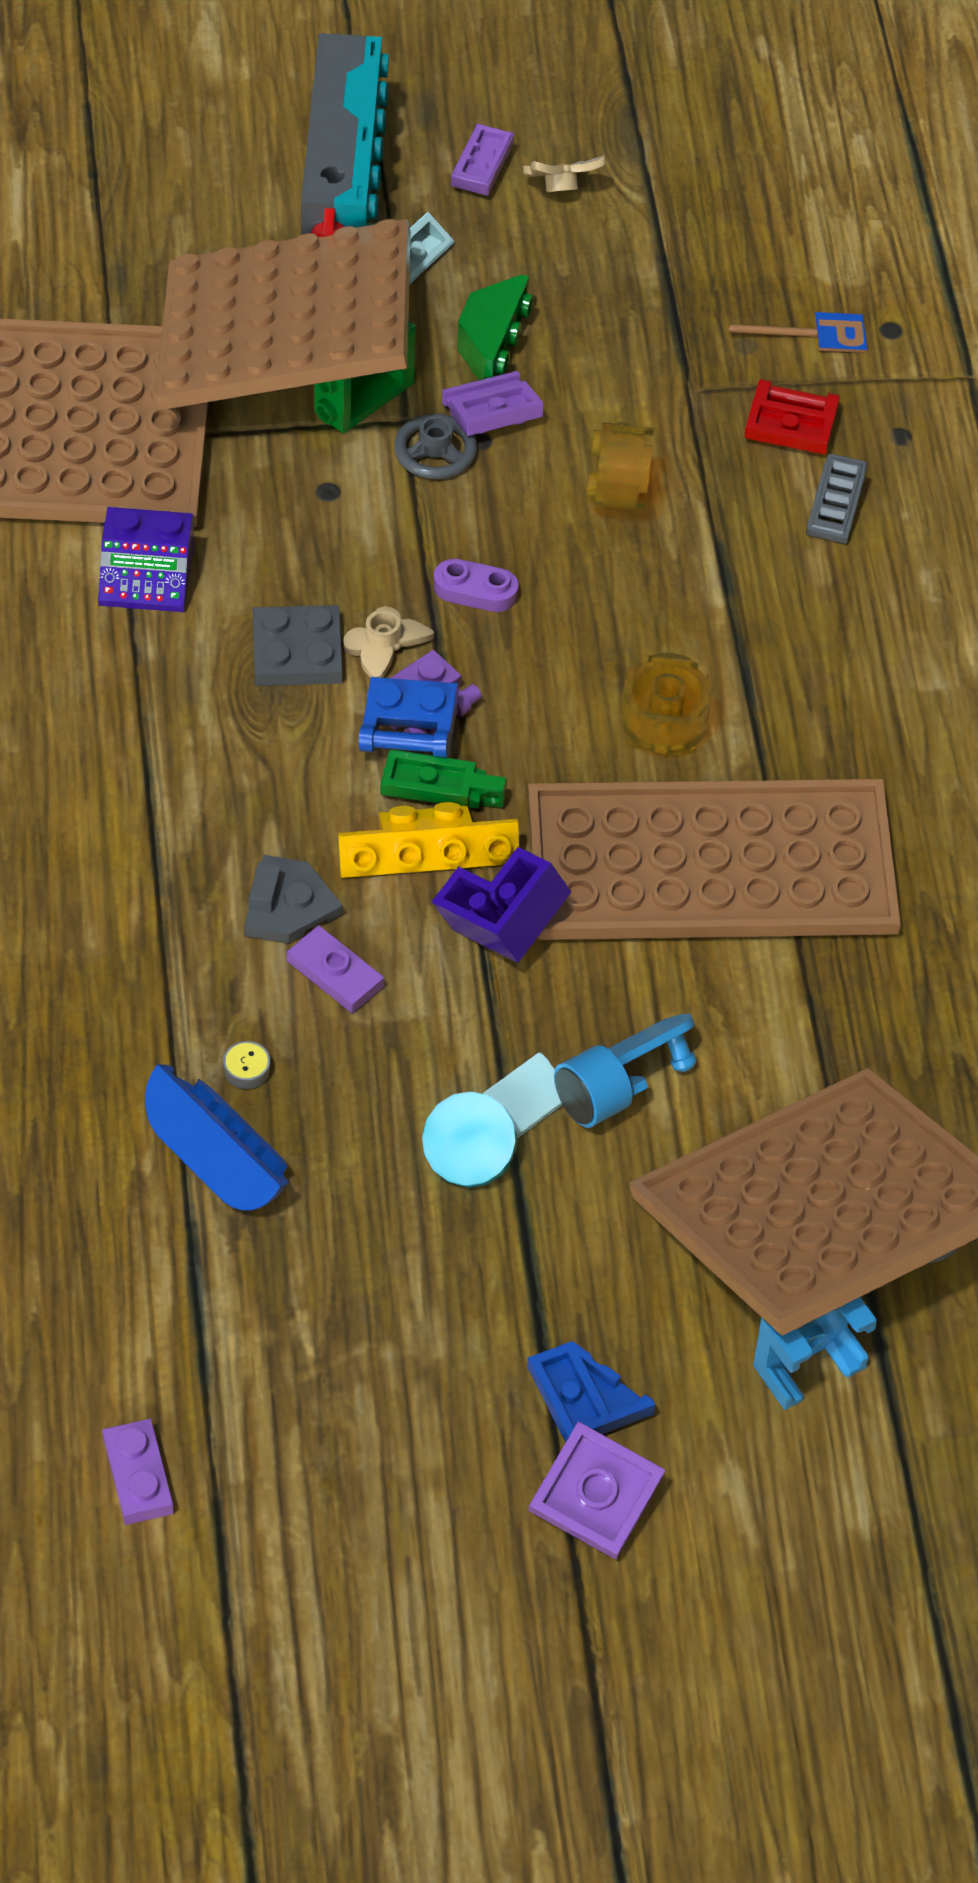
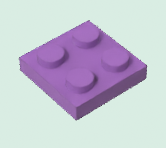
(596, 1490)

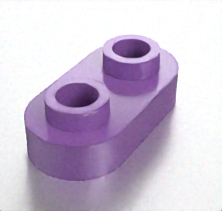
(475, 585)

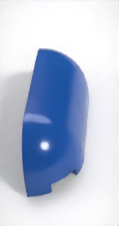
(214, 1140)

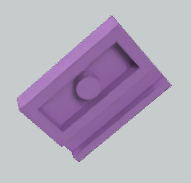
(492, 403)

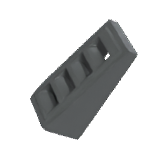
(840, 474)

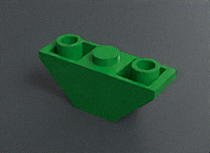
(493, 324)

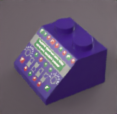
(146, 559)

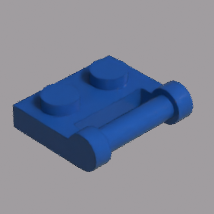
(409, 705)

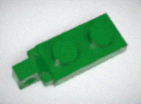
(440, 780)

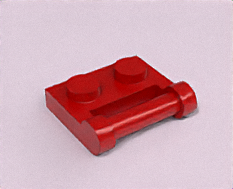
(792, 417)

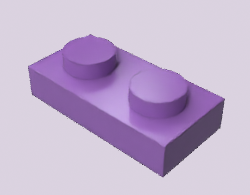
(137, 1471)

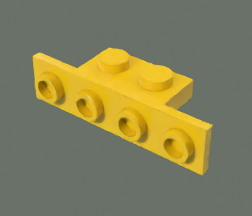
(426, 842)

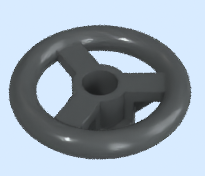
(435, 442)

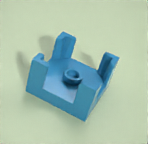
(828, 1332)

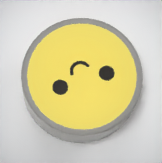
(246, 1065)

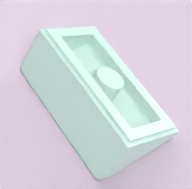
(427, 244)
(528, 1093)

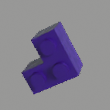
(507, 911)

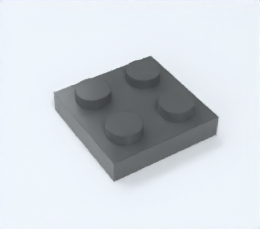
(297, 645)

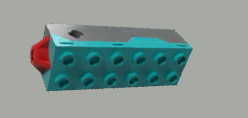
(344, 134)

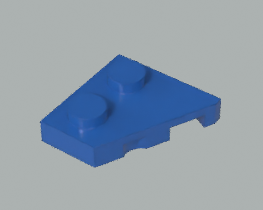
(585, 1391)

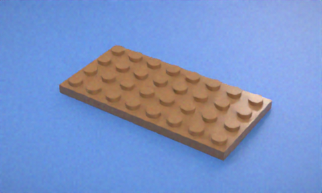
(717, 858)

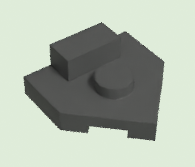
(288, 900)

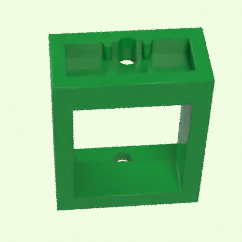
(349, 402)

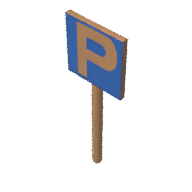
(833, 331)

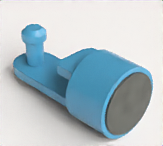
(595, 1082)

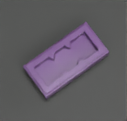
(482, 159)
(335, 969)

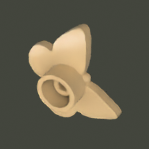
(562, 176)
(381, 637)

